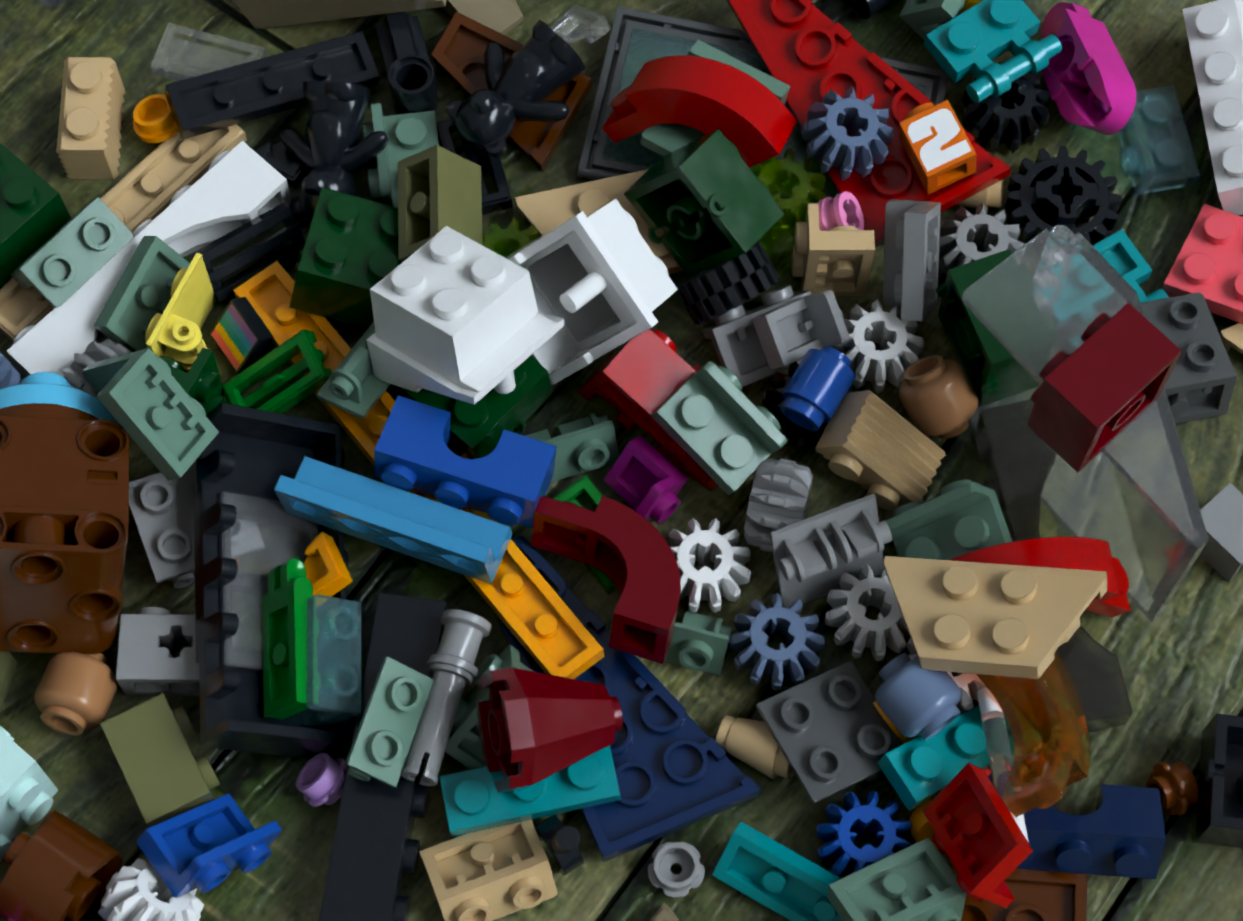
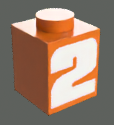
(937, 145)

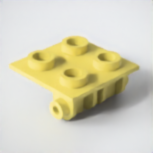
(178, 329)

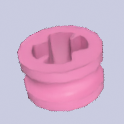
(840, 211)

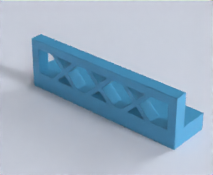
(395, 519)

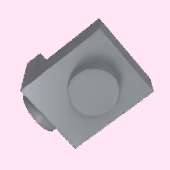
(800, 326)

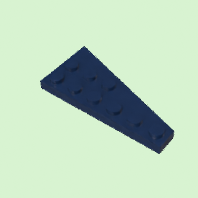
(661, 757)

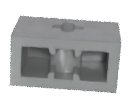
(146, 650)

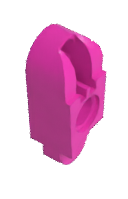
(1087, 71)

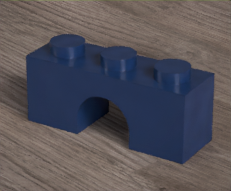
(1116, 839)

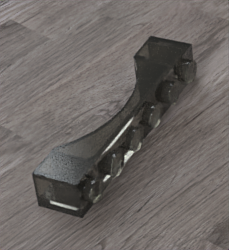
(1018, 470)

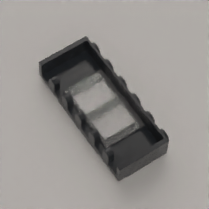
(237, 541)

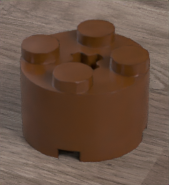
(56, 872)

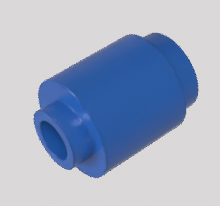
(817, 388)

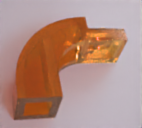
(1046, 734)

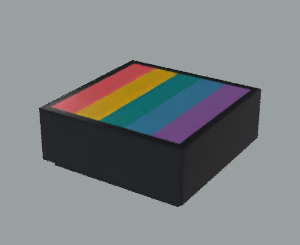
(240, 334)

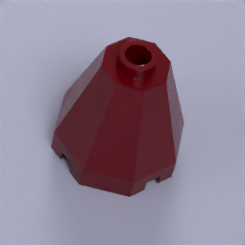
(542, 724)

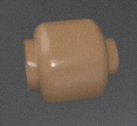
(938, 397)
(75, 692)

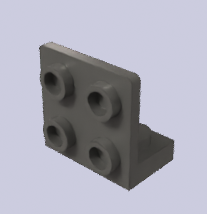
(1203, 373)

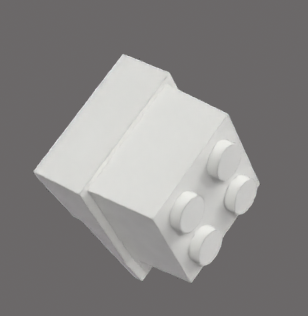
(598, 280)
(456, 320)

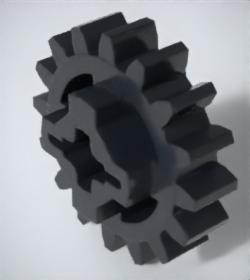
(1080, 188)

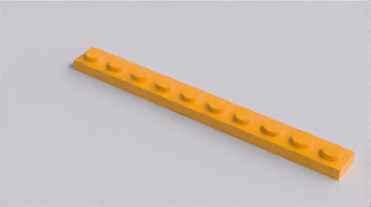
(518, 591)

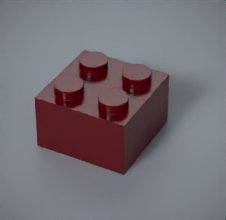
(1101, 385)

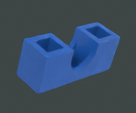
(503, 483)

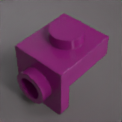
(646, 481)

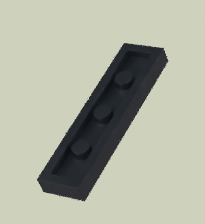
(267, 84)

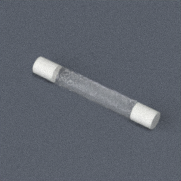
(997, 746)

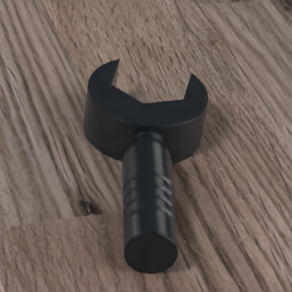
(561, 842)

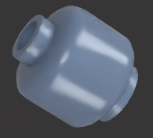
(917, 698)

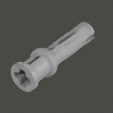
(452, 670)

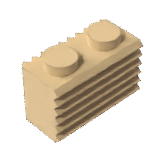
(90, 118)
(879, 450)

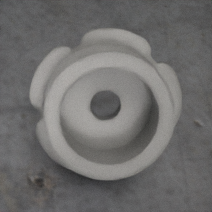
(681, 854)

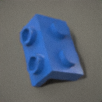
(206, 846)

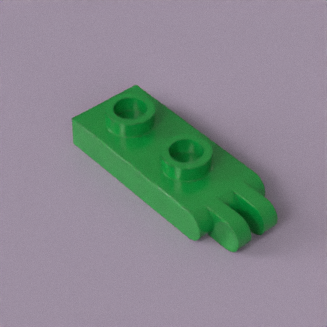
(285, 639)

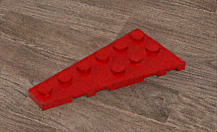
(816, 56)

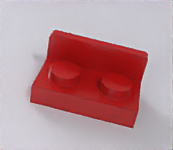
(977, 835)

